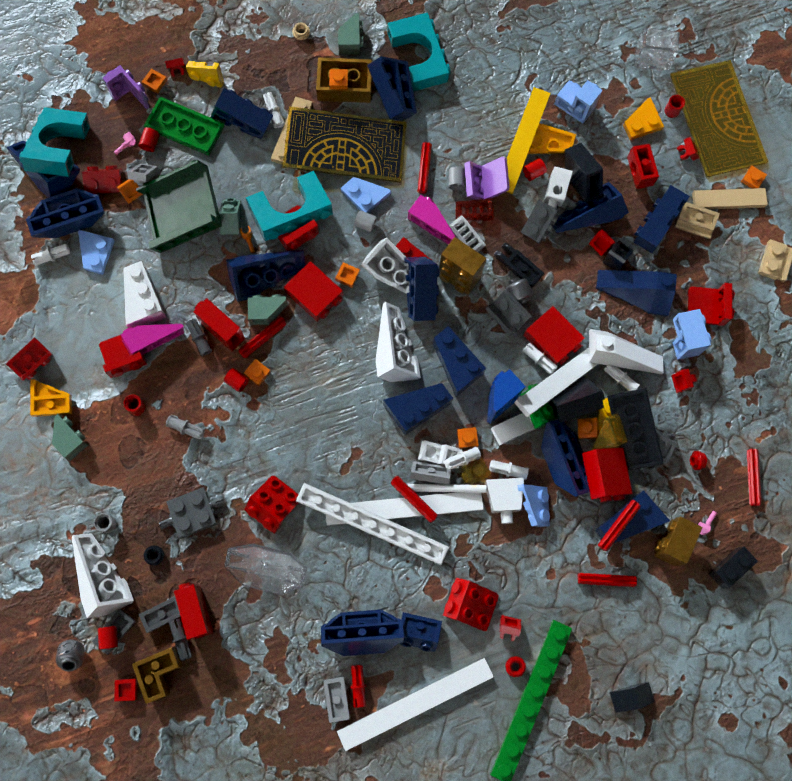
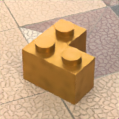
(679, 542)
(151, 673)

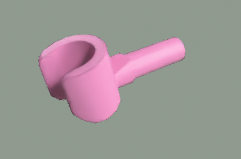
(129, 141)
(706, 526)

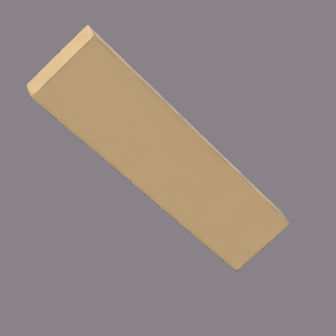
(730, 198)

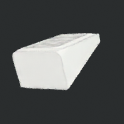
(461, 221)

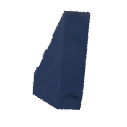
(48, 184)
(599, 211)
(258, 272)
(645, 289)

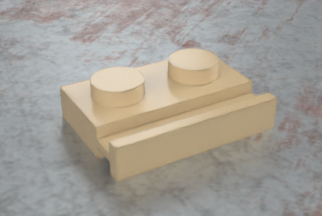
(697, 220)
(776, 261)

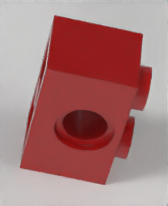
(642, 166)

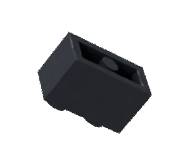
(733, 567)

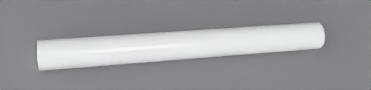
(448, 488)

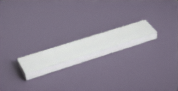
(555, 384)

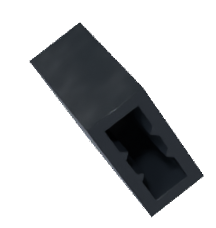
(586, 172)
(577, 400)

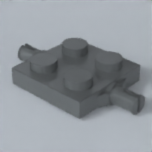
(191, 513)

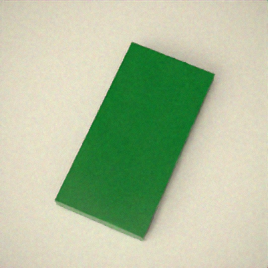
(184, 126)

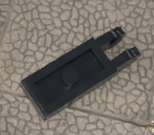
(519, 265)

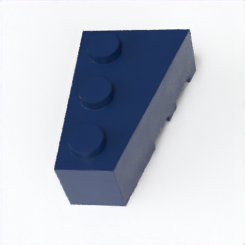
(394, 87)
(241, 113)
(661, 219)
(422, 288)
(457, 360)
(418, 406)
(646, 518)

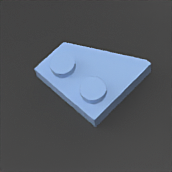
(364, 194)
(95, 251)
(536, 504)

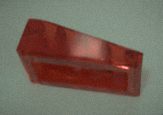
(482, 203)

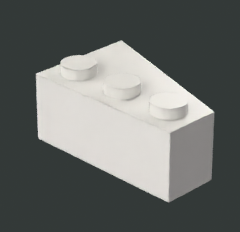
(141, 299)

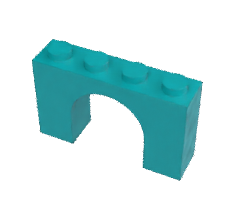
(421, 30)
(53, 124)
(274, 223)

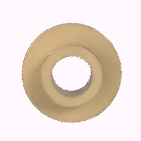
(301, 27)

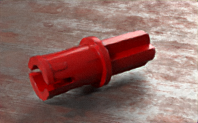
(358, 686)

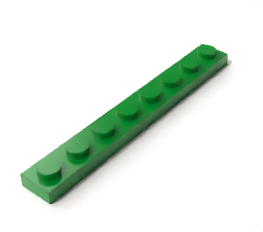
(531, 701)

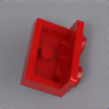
(102, 180)
(29, 359)

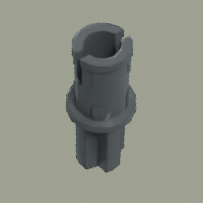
(198, 337)
(180, 640)

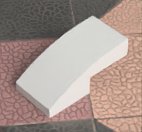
(512, 428)
(436, 453)

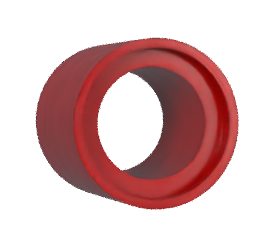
(670, 110)
(149, 139)
(534, 169)
(236, 380)
(129, 400)
(107, 637)

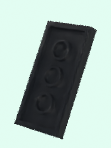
(639, 427)

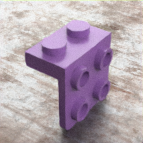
(121, 82)
(486, 180)

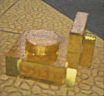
(475, 472)

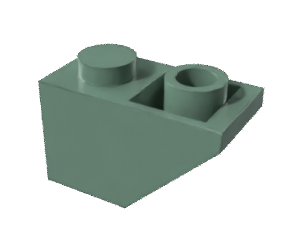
(349, 36)
(230, 216)
(265, 309)
(66, 439)

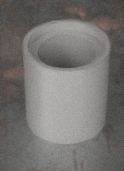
(456, 178)
(365, 221)
(98, 523)

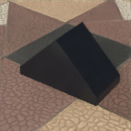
(618, 256)
(632, 697)

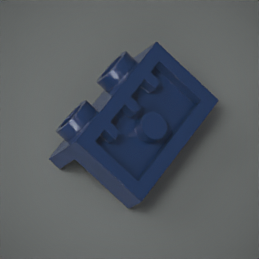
(420, 632)

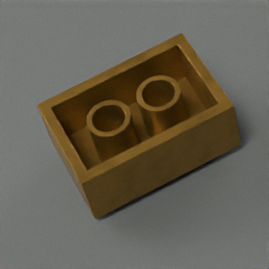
(358, 80)
(461, 266)

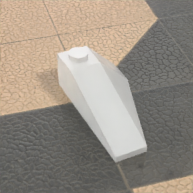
(387, 265)
(618, 352)
(394, 353)
(99, 584)

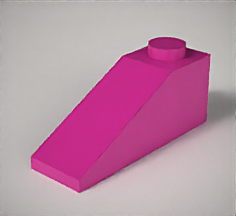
(428, 216)
(148, 337)

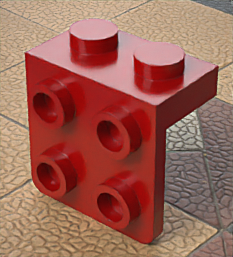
(301, 235)
(713, 303)
(118, 359)
(272, 503)
(471, 604)

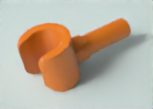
(247, 236)

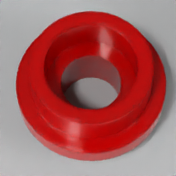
(698, 460)
(522, 666)

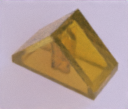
(611, 433)

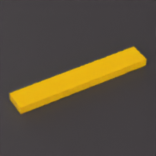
(525, 135)

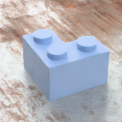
(578, 101)
(691, 334)

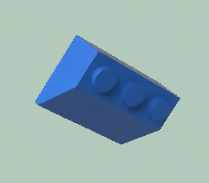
(503, 394)

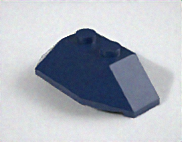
(65, 214)
(564, 458)
(362, 633)

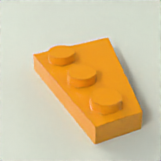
(551, 140)

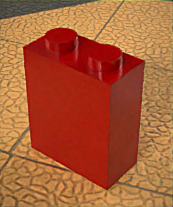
(314, 291)
(219, 324)
(554, 336)
(607, 474)
(193, 611)

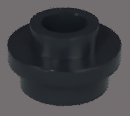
(148, 552)

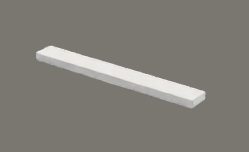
(401, 508)
(372, 523)
(414, 704)

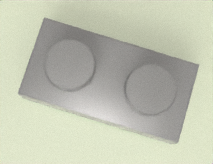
(142, 173)
(430, 473)
(336, 699)

